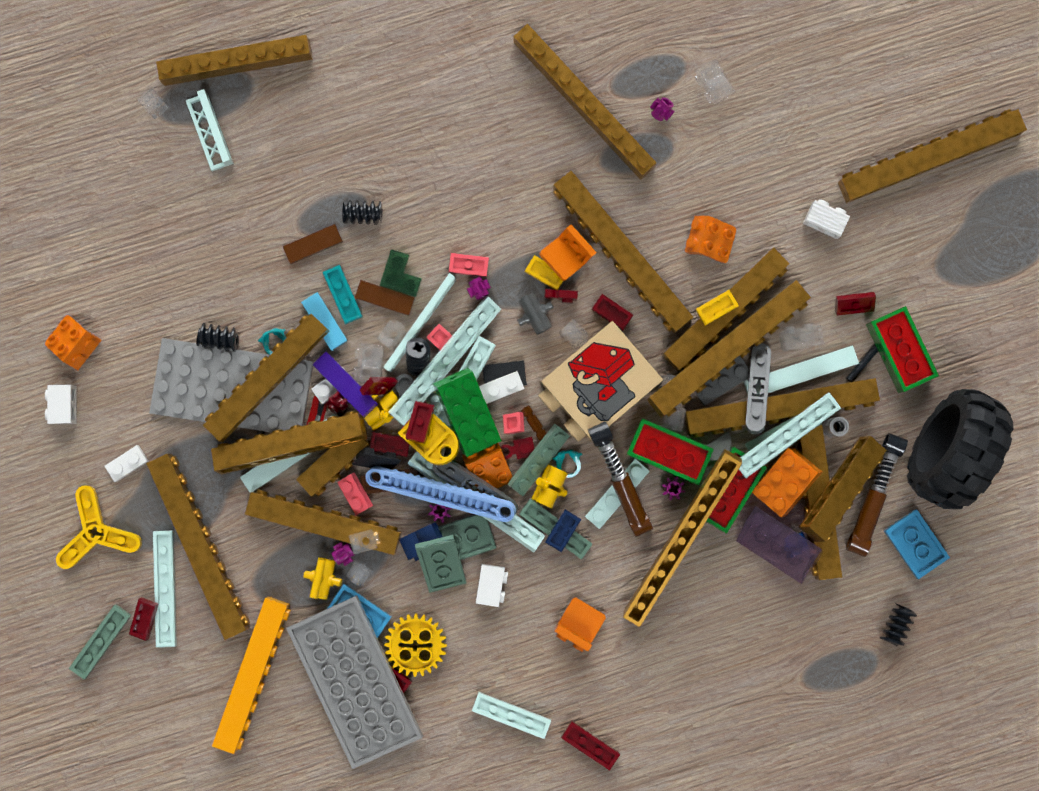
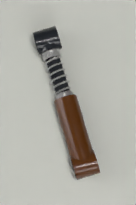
(621, 480)
(860, 539)

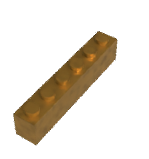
(843, 489)

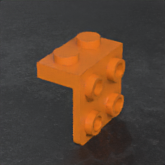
(710, 238)
(567, 253)
(72, 342)
(490, 466)
(579, 624)

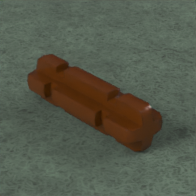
(533, 422)

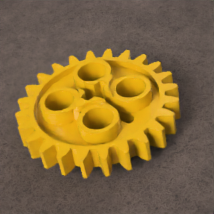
(415, 627)

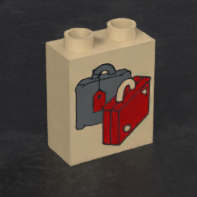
(599, 382)

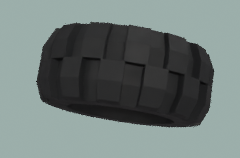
(960, 449)

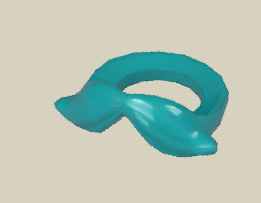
(265, 338)
(574, 455)

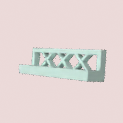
(214, 127)

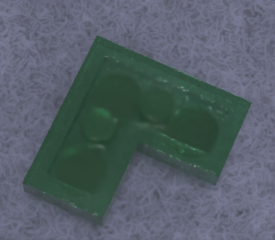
(395, 277)

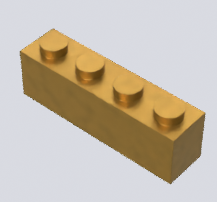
(329, 466)

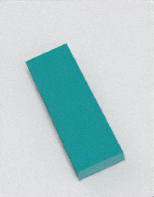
(342, 294)

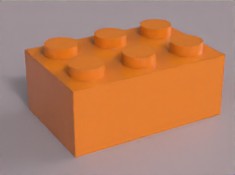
(787, 482)

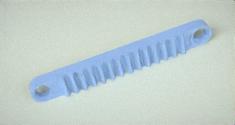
(441, 493)

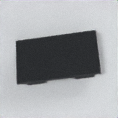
(495, 371)
(368, 459)

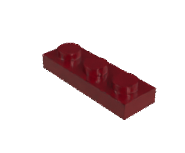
(590, 745)

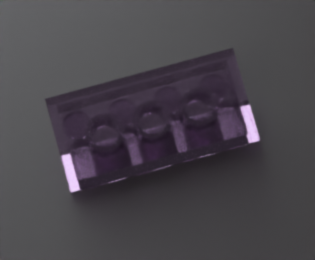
(779, 545)

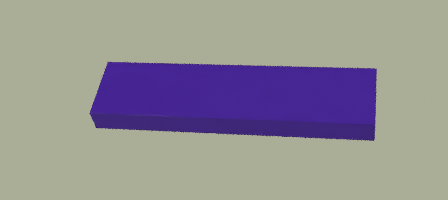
(344, 384)

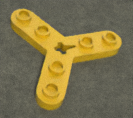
(90, 518)

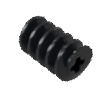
(362, 212)
(218, 338)
(417, 355)
(899, 625)

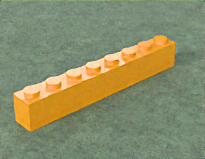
(251, 674)

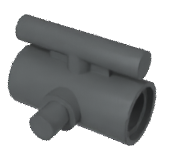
(535, 313)

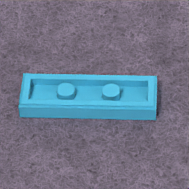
(316, 306)

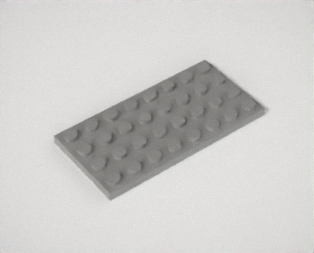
(197, 378)
(354, 682)

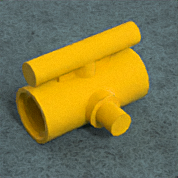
(380, 414)
(550, 486)
(322, 578)

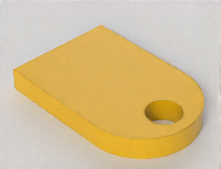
(438, 437)

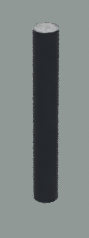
(862, 364)

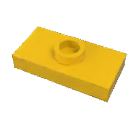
(541, 271)
(716, 307)

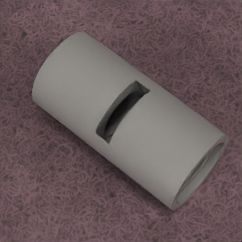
(842, 427)

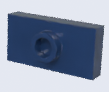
(563, 530)

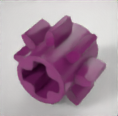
(662, 109)
(478, 288)
(678, 490)
(438, 515)
(343, 553)

